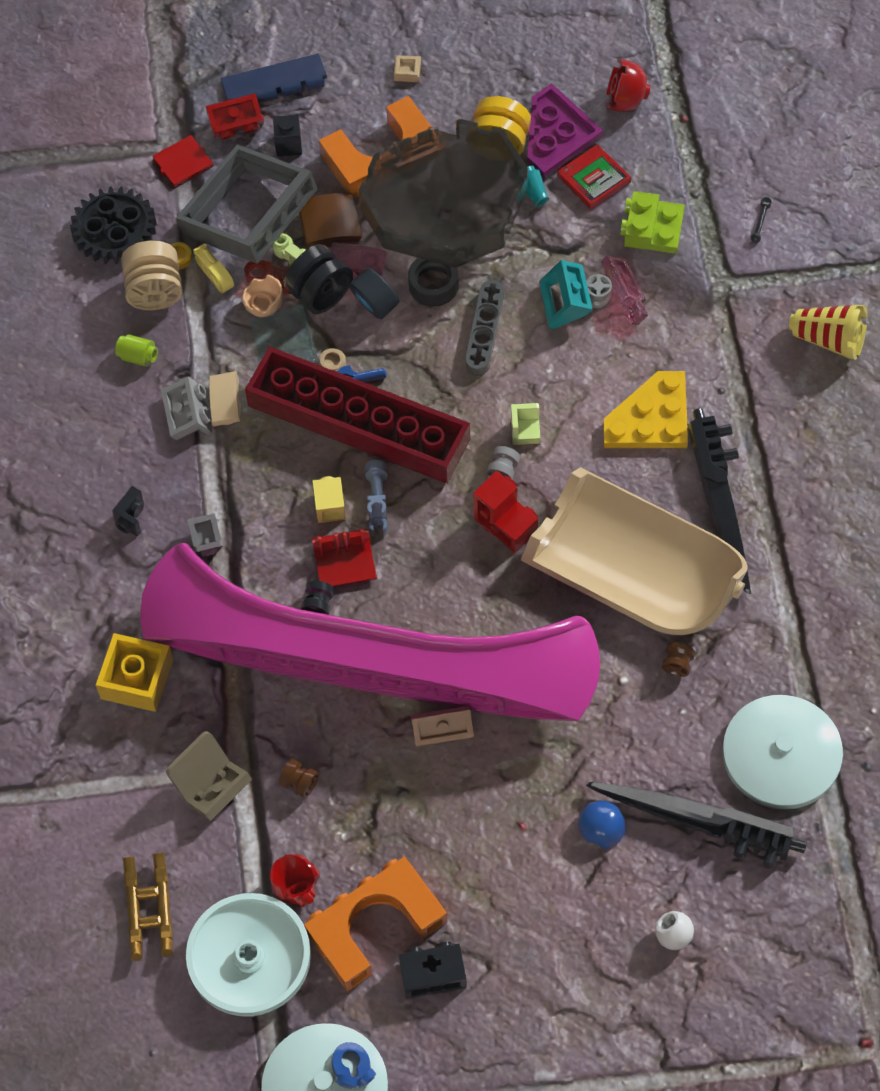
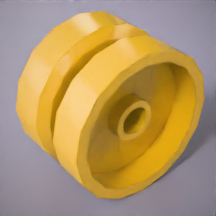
(505, 115)

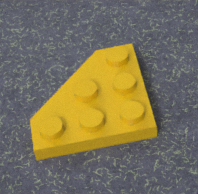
(651, 415)

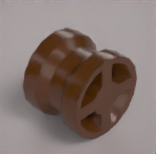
(678, 659)

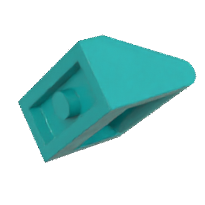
(573, 293)

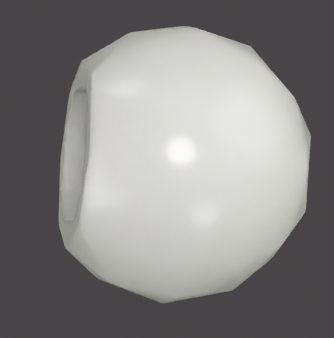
(674, 930)

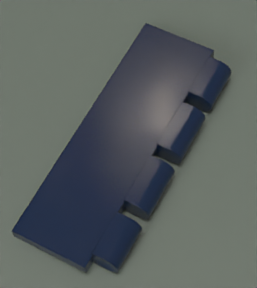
(282, 76)

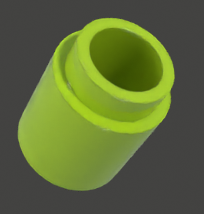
(136, 350)

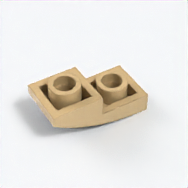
(224, 398)

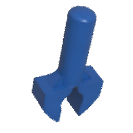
(366, 376)

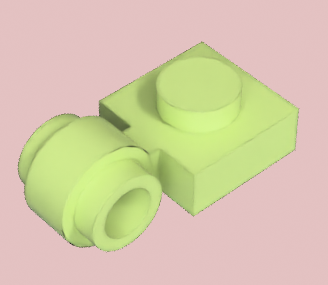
(286, 249)

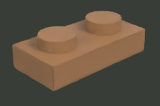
(442, 726)

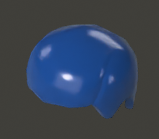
(602, 824)

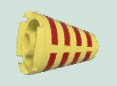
(832, 328)

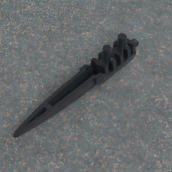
(713, 473)
(713, 820)

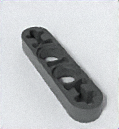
(484, 327)

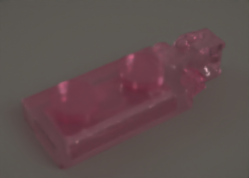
(626, 288)

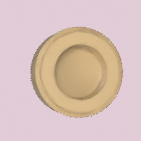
(332, 359)

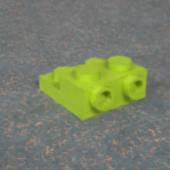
(652, 223)

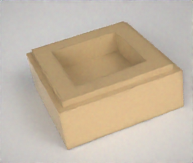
(407, 68)

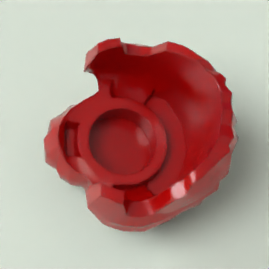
(294, 879)

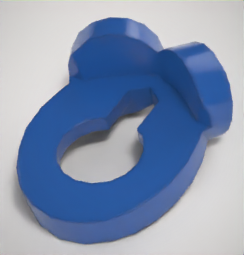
(342, 1073)

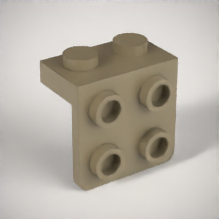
(206, 776)

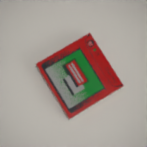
(594, 176)

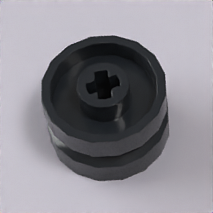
(318, 279)

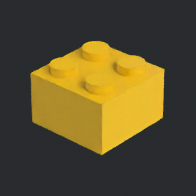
(134, 672)

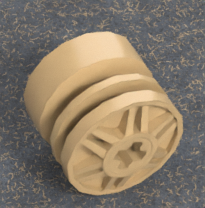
(151, 275)

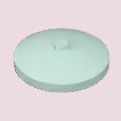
(782, 752)
(248, 954)
(306, 1056)

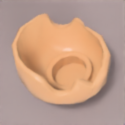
(263, 296)

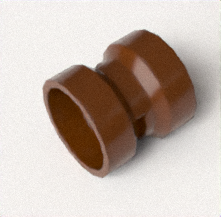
(299, 778)

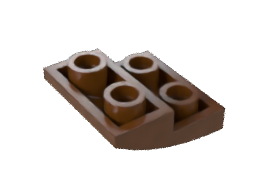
(330, 219)

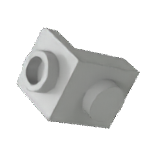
(205, 534)

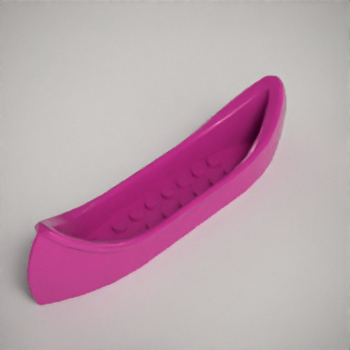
(520, 674)

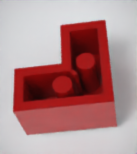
(501, 513)

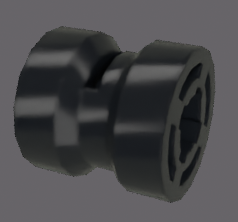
(318, 597)

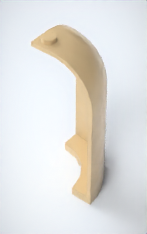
(636, 557)

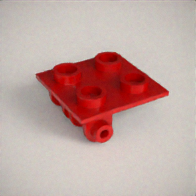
(344, 558)

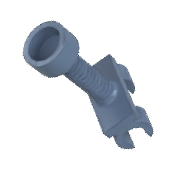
(376, 473)

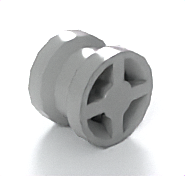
(602, 287)

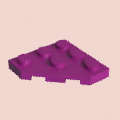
(557, 131)

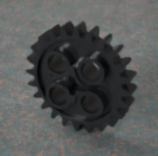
(112, 224)

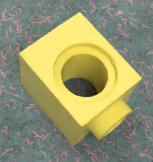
(329, 499)

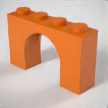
(349, 164)
(394, 886)

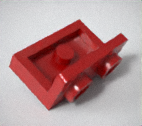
(235, 116)

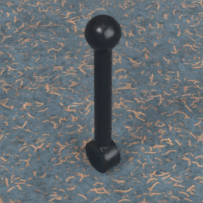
(765, 204)

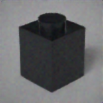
(287, 135)

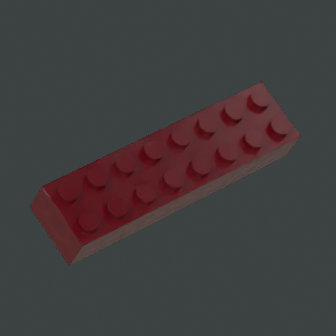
(358, 414)

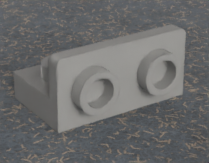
(186, 408)

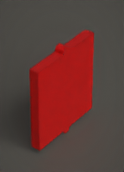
(183, 161)

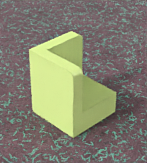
(525, 424)

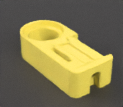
(213, 269)

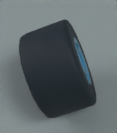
(374, 293)

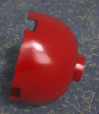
(627, 86)

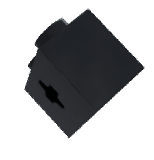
(417, 976)

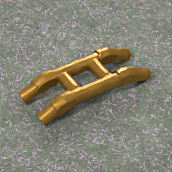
(135, 894)

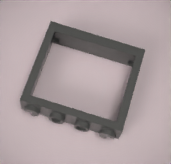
(252, 248)

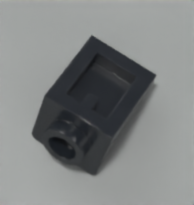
(127, 510)

